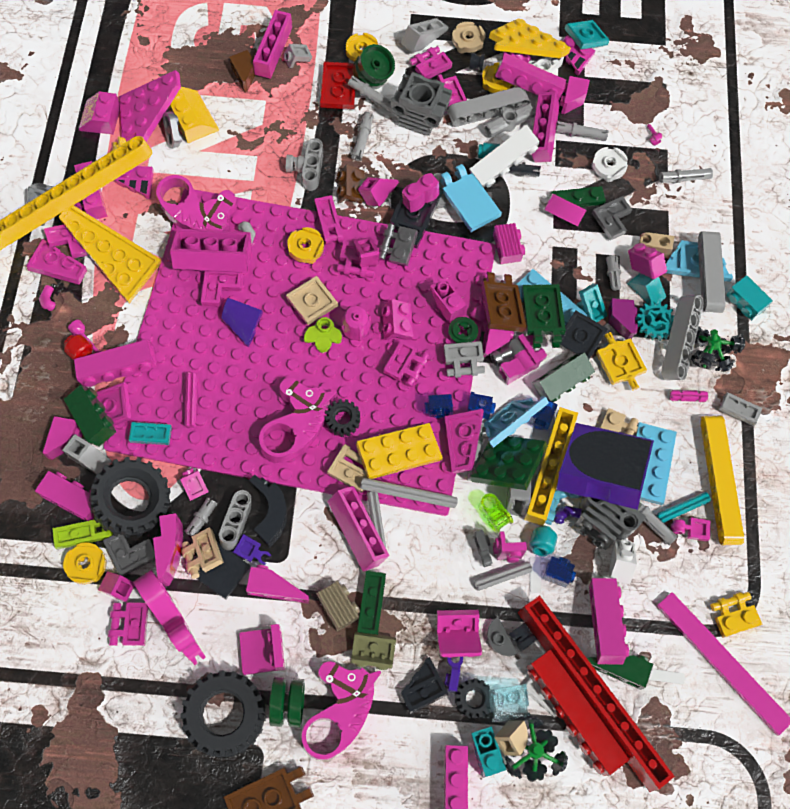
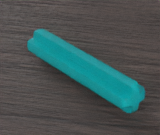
(684, 507)

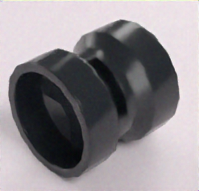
(522, 637)

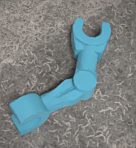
(558, 495)

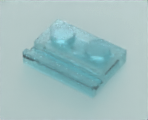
(509, 702)

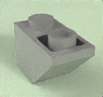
(86, 455)

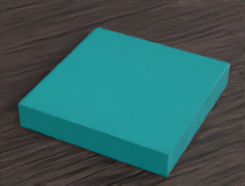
(587, 34)

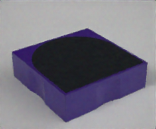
(605, 465)

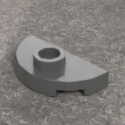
(499, 639)

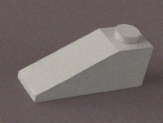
(422, 34)

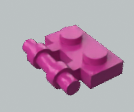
(434, 65)
(350, 255)
(400, 361)
(134, 624)

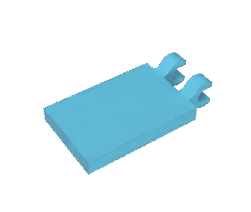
(469, 199)

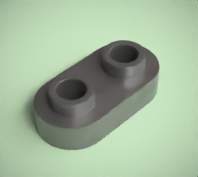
(171, 129)

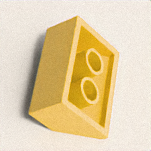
(193, 115)

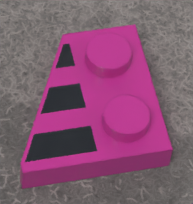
(577, 57)
(138, 180)

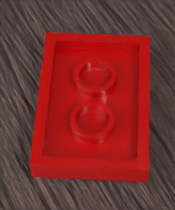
(334, 90)

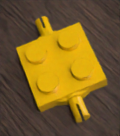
(621, 361)

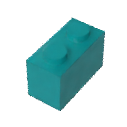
(749, 297)

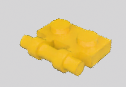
(737, 621)

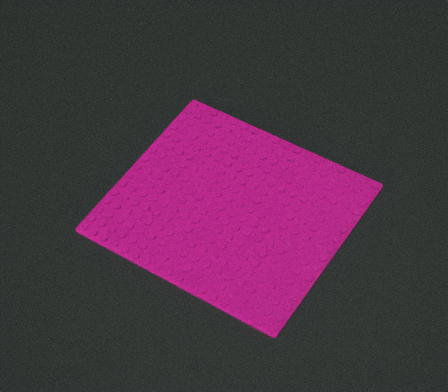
(242, 383)

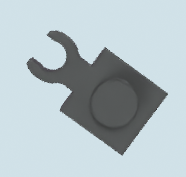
(483, 543)

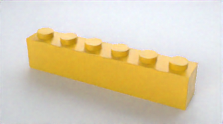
(550, 466)

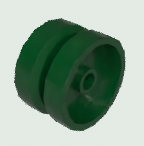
(374, 66)
(286, 702)

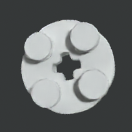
(606, 171)

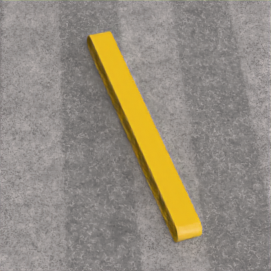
(73, 190)

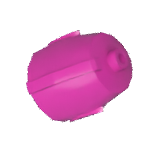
(355, 323)

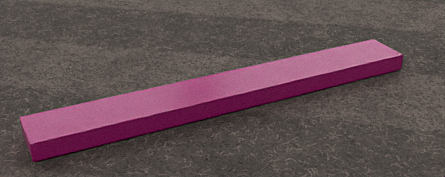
(725, 664)

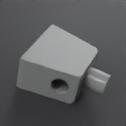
(518, 501)

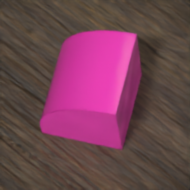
(116, 586)

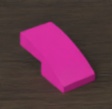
(565, 209)

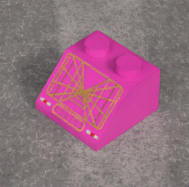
(100, 113)

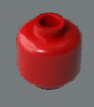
(77, 346)

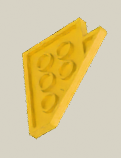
(527, 39)

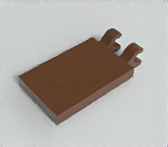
(503, 304)
(270, 792)

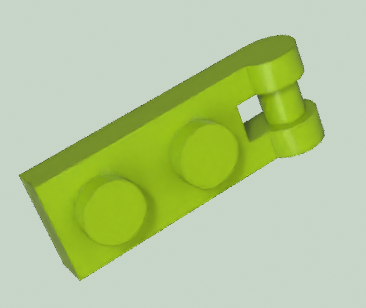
(78, 533)

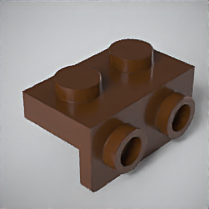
(349, 181)

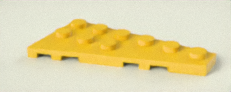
(117, 257)

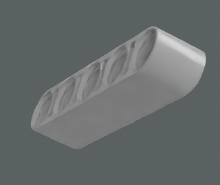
(486, 106)
(711, 271)
(682, 337)

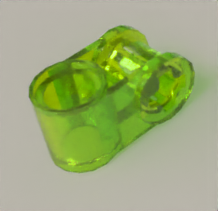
(496, 513)

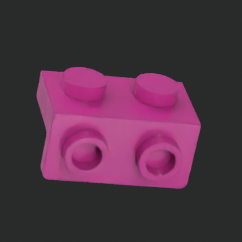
(453, 84)
(397, 320)
(508, 551)

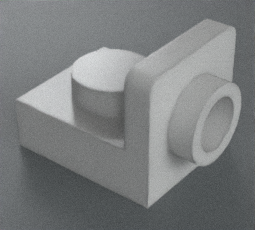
(295, 53)

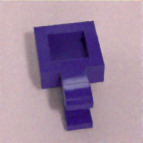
(452, 678)

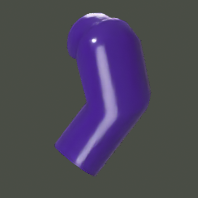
(566, 511)

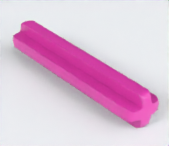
(190, 400)

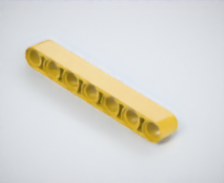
(722, 480)

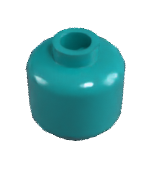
(543, 541)

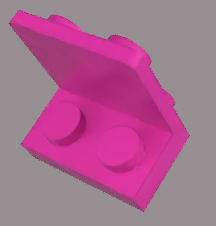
(262, 650)

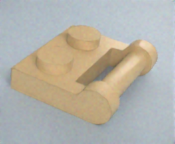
(346, 471)

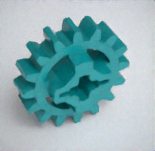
(646, 320)

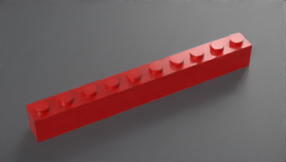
(553, 636)

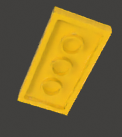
(398, 451)

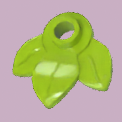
(323, 337)

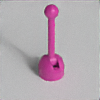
(78, 327)

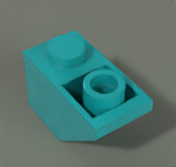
(487, 752)

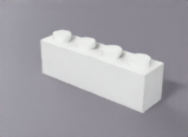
(504, 156)

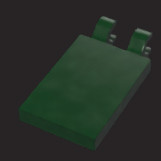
(544, 313)

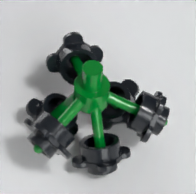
(719, 347)

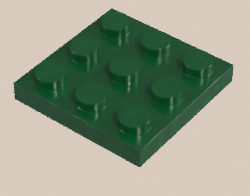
(509, 463)

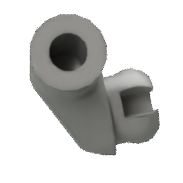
(246, 227)

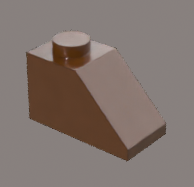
(243, 68)

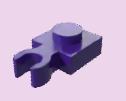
(248, 549)

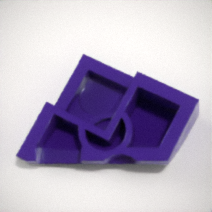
(241, 319)

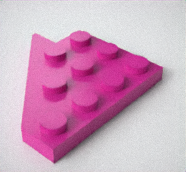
(145, 105)

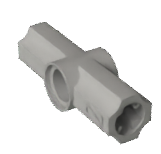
(509, 120)

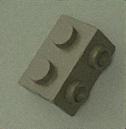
(373, 650)

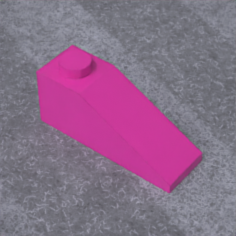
(268, 584)

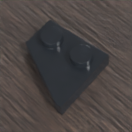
(424, 688)

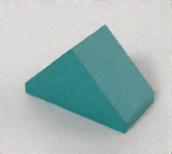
(648, 288)

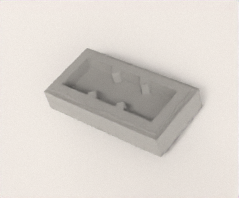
(740, 409)

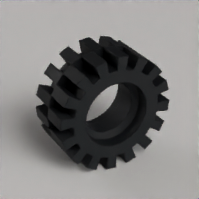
(339, 407)
(464, 707)

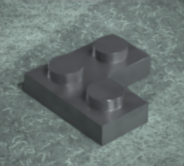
(609, 215)
(126, 558)

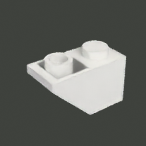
(623, 561)

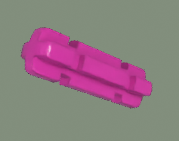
(689, 395)

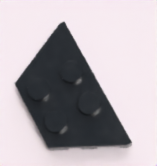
(415, 220)

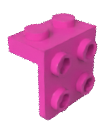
(458, 633)

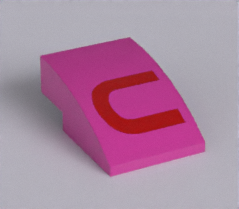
(168, 548)

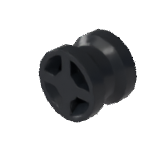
(477, 62)

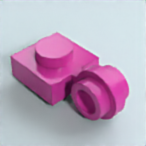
(697, 528)

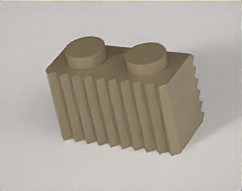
(338, 606)

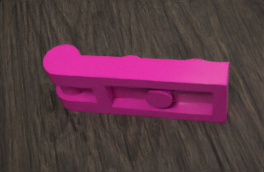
(328, 219)

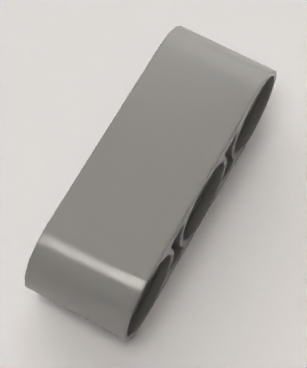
(314, 156)
(235, 511)

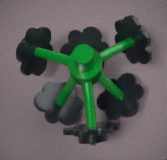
(541, 744)

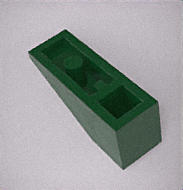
(633, 672)

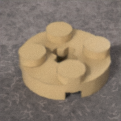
(468, 45)

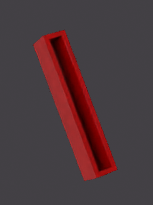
(577, 713)

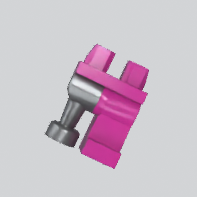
(523, 356)

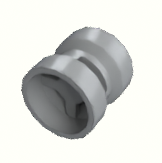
(299, 161)

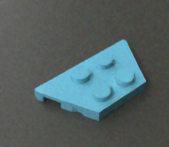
(686, 261)
(511, 417)

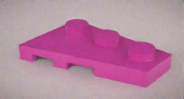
(53, 263)
(463, 438)

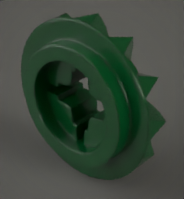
(464, 323)

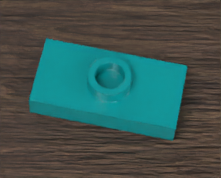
(150, 433)

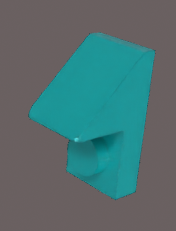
(592, 303)

